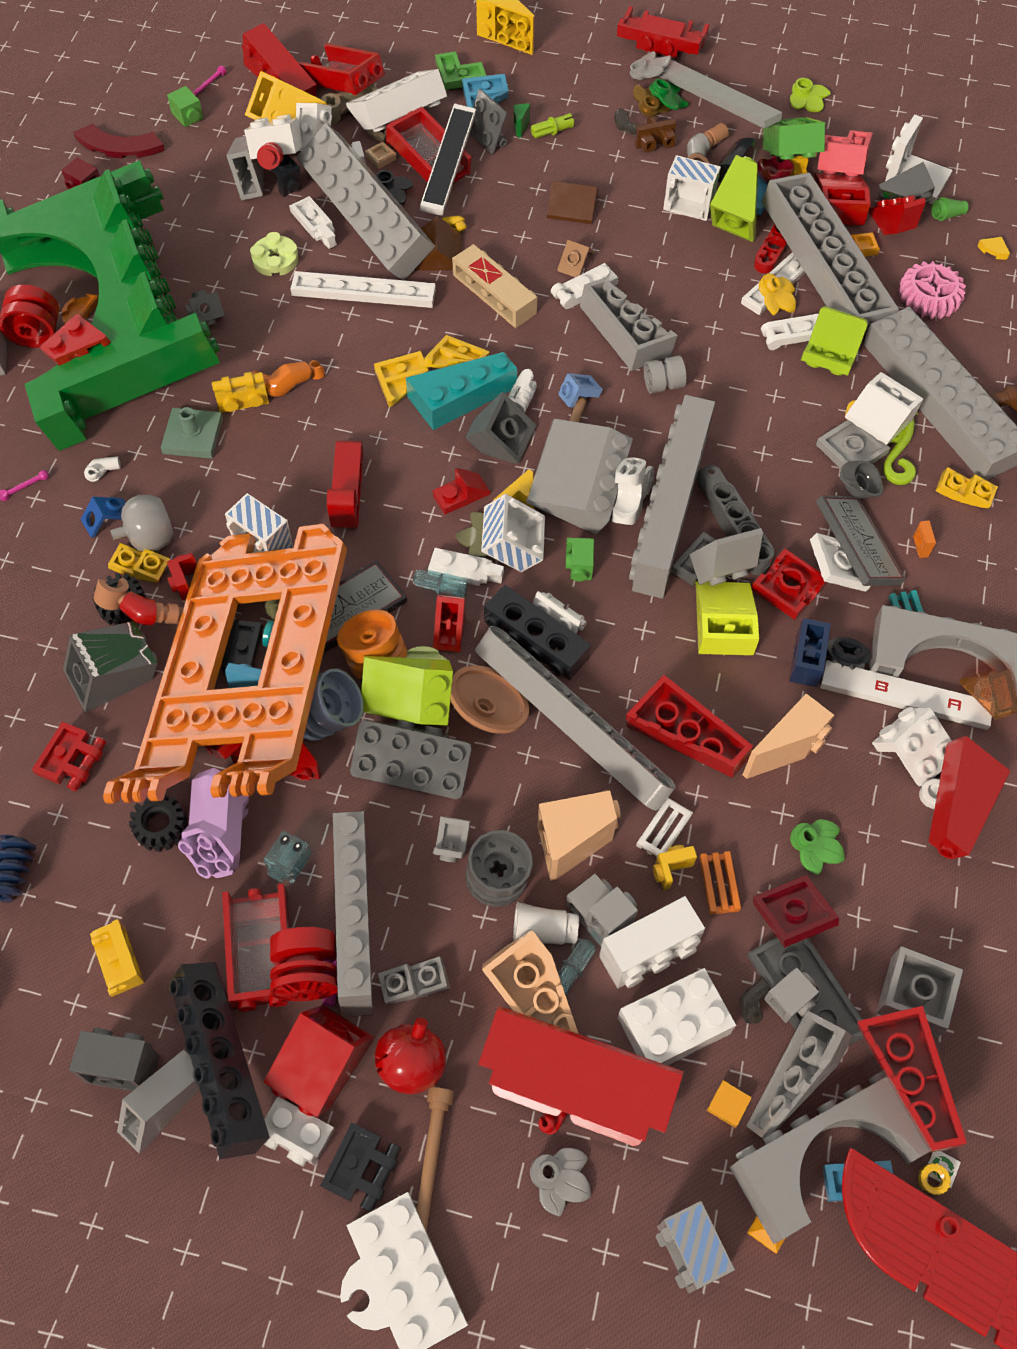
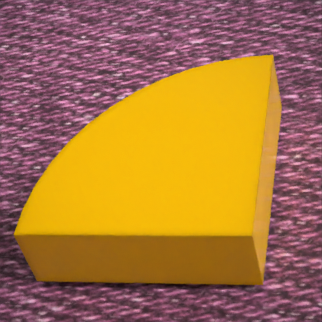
(995, 247)

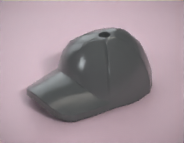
(861, 479)

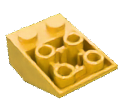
(506, 23)
(276, 98)

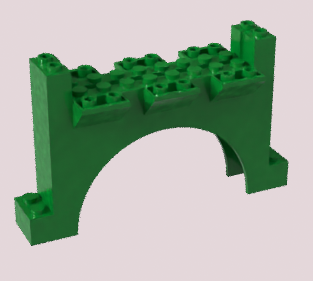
(102, 233)

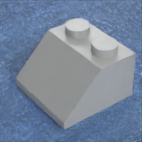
(727, 557)

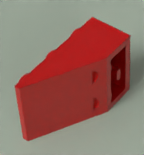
(846, 195)

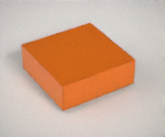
(924, 539)

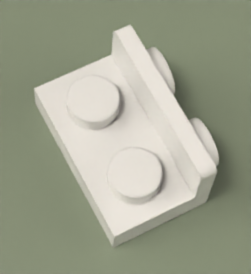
(311, 118)
(296, 1132)

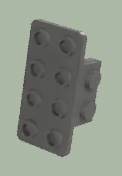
(411, 757)

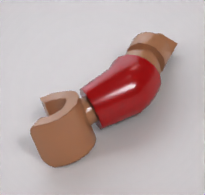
(136, 607)

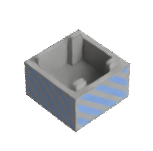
(694, 1247)

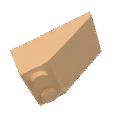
(792, 738)

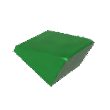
(521, 118)

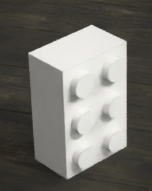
(652, 943)
(677, 1019)

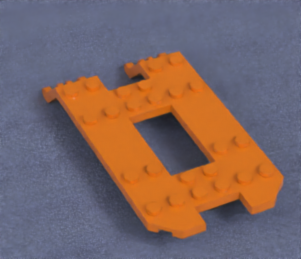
(263, 717)

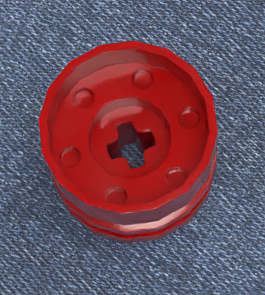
(303, 964)

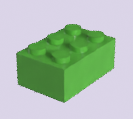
(795, 136)

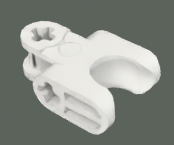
(633, 485)

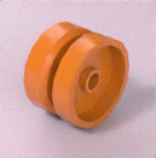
(370, 635)

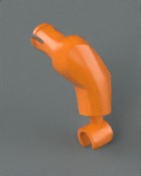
(290, 375)

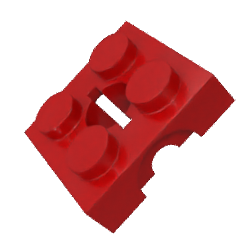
(789, 599)

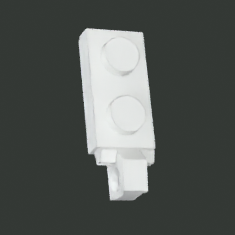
(314, 221)
(465, 567)

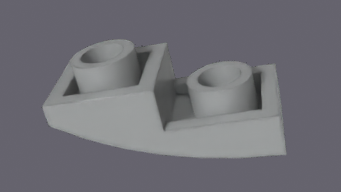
(414, 981)

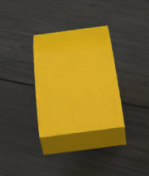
(969, 491)
(138, 564)

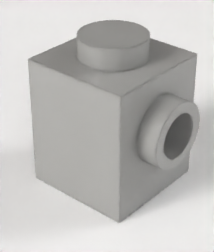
(792, 995)

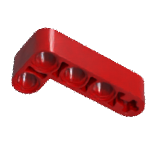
(345, 495)

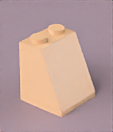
(576, 829)

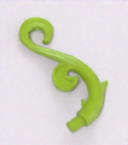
(902, 441)

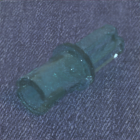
(440, 583)
(575, 964)

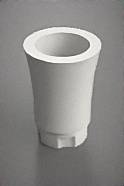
(548, 924)

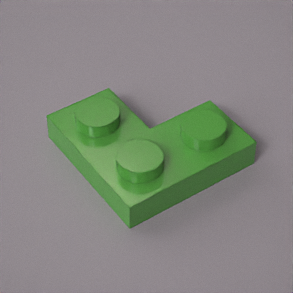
(453, 73)

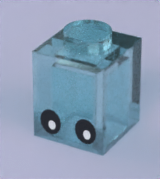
(287, 857)

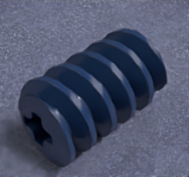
(12, 856)

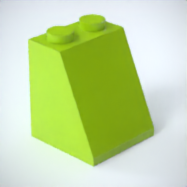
(736, 199)

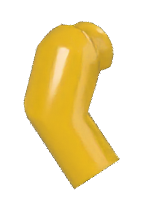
(456, 222)

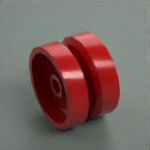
(28, 315)

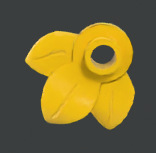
(777, 293)

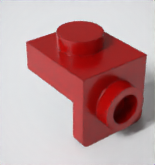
(179, 568)

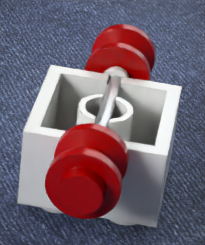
(273, 139)

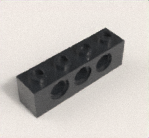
(531, 619)

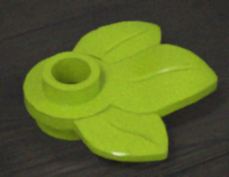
(808, 95)

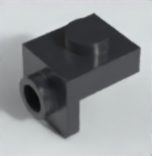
(288, 176)

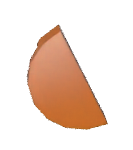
(81, 306)

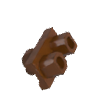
(655, 133)

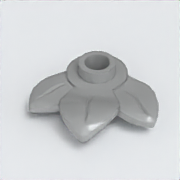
(649, 66)
(565, 1182)

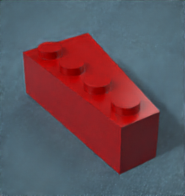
(688, 727)
(914, 1069)

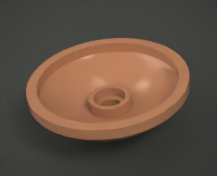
(488, 700)

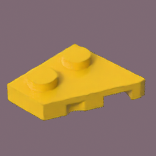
(452, 352)
(393, 375)

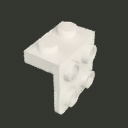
(917, 741)

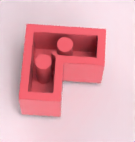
(846, 153)

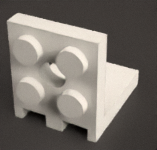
(903, 160)

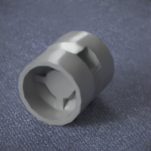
(666, 374)

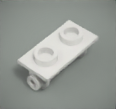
(556, 610)

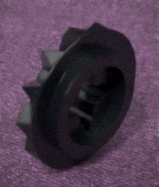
(848, 652)

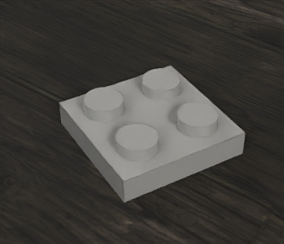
(851, 443)

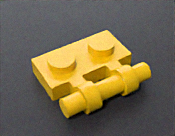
(240, 392)

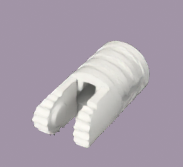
(523, 390)

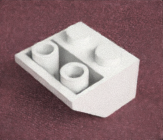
(884, 408)

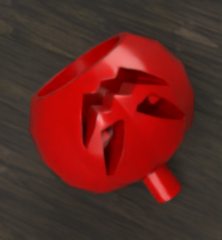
(410, 1058)

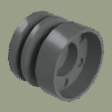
(507, 855)

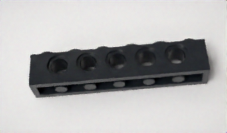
(218, 1060)

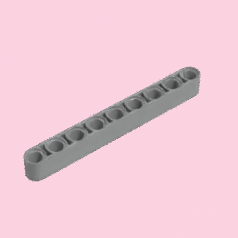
(575, 718)

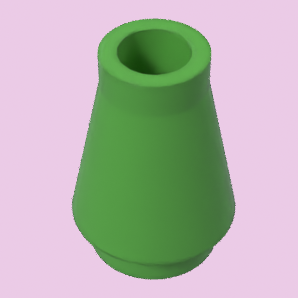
(948, 208)

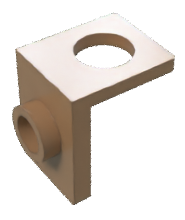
(573, 258)

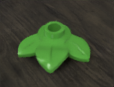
(821, 845)

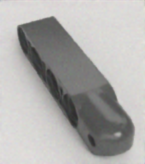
(732, 512)

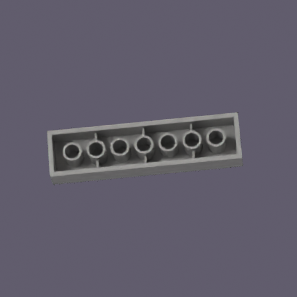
(365, 202)
(826, 248)
(950, 395)
(671, 497)

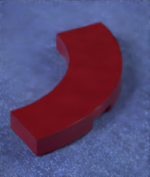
(118, 146)

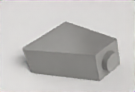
(246, 171)
(157, 1101)

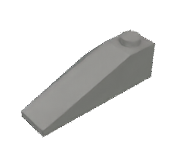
(804, 1066)

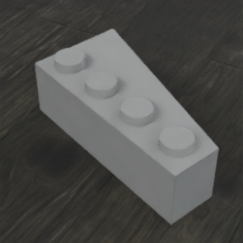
(625, 325)

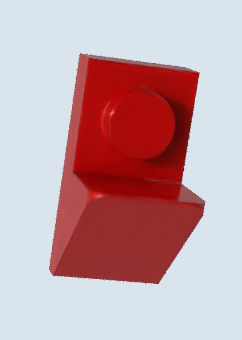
(462, 491)

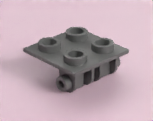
(488, 122)

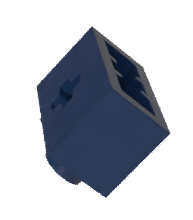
(809, 652)

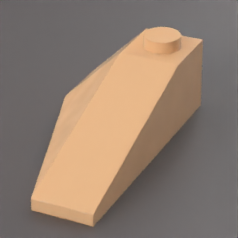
(530, 981)

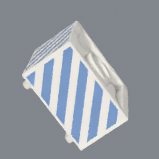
(691, 187)
(263, 523)
(513, 533)

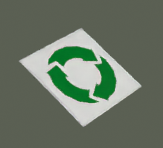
(948, 1162)

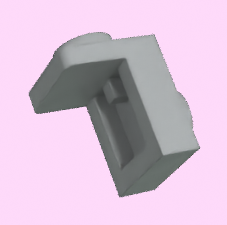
(452, 838)

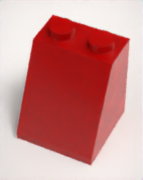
(317, 1060)

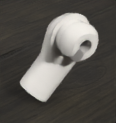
(100, 466)

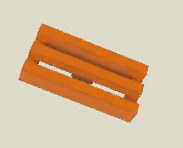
(716, 858)

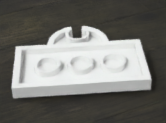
(401, 1278)

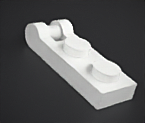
(571, 291)
(792, 331)

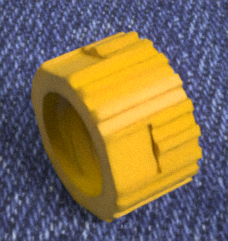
(945, 1179)

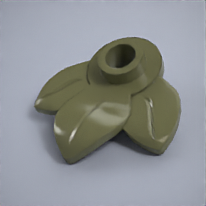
(472, 536)

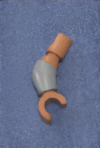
(701, 143)

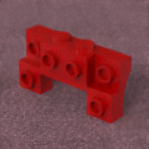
(661, 34)

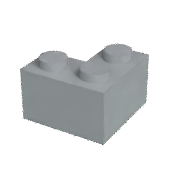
(601, 907)

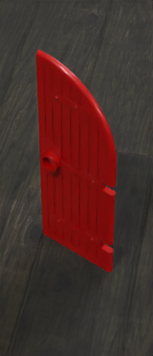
(928, 1243)

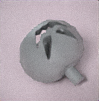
(145, 523)

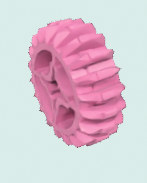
(932, 290)

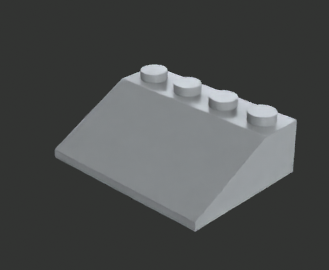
(579, 473)

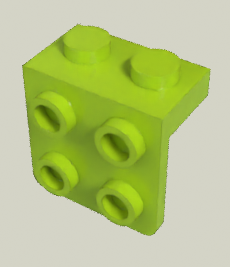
(835, 341)

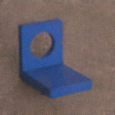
(103, 509)

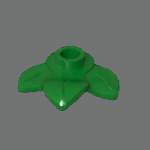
(667, 94)

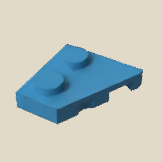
(493, 85)

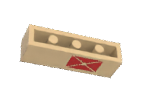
(495, 285)

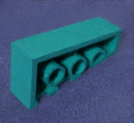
(460, 388)

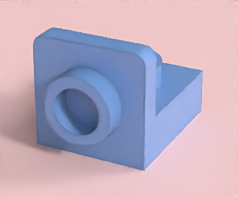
(578, 386)

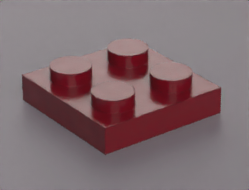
(795, 911)

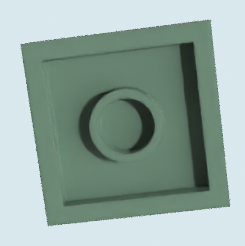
(192, 433)

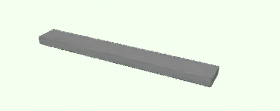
(721, 95)

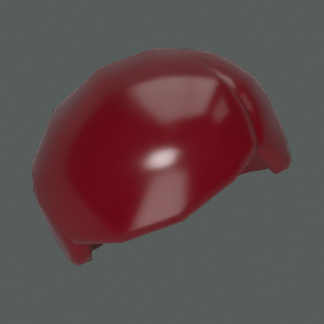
(772, 169)

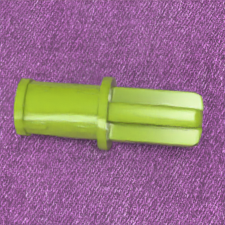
(552, 126)

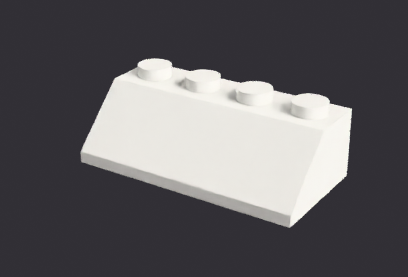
(398, 99)

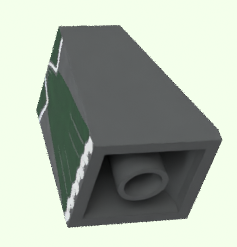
(108, 663)

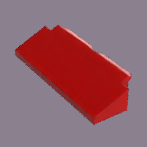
(580, 1076)

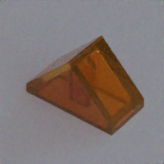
(993, 691)

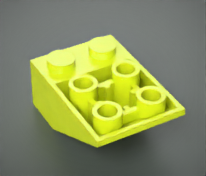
(726, 619)

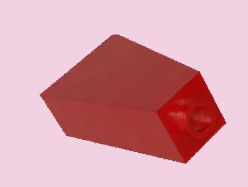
(964, 797)

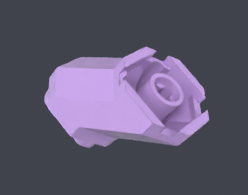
(214, 829)

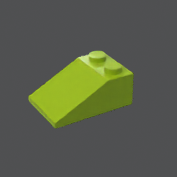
(407, 688)

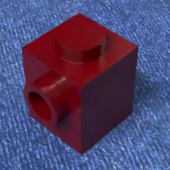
(78, 172)

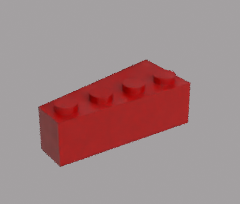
(267, 54)

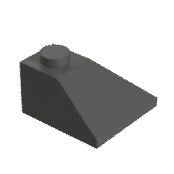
(501, 430)

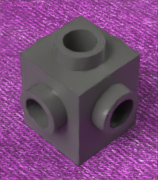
(211, 300)

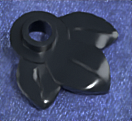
(395, 184)

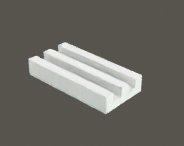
(652, 848)

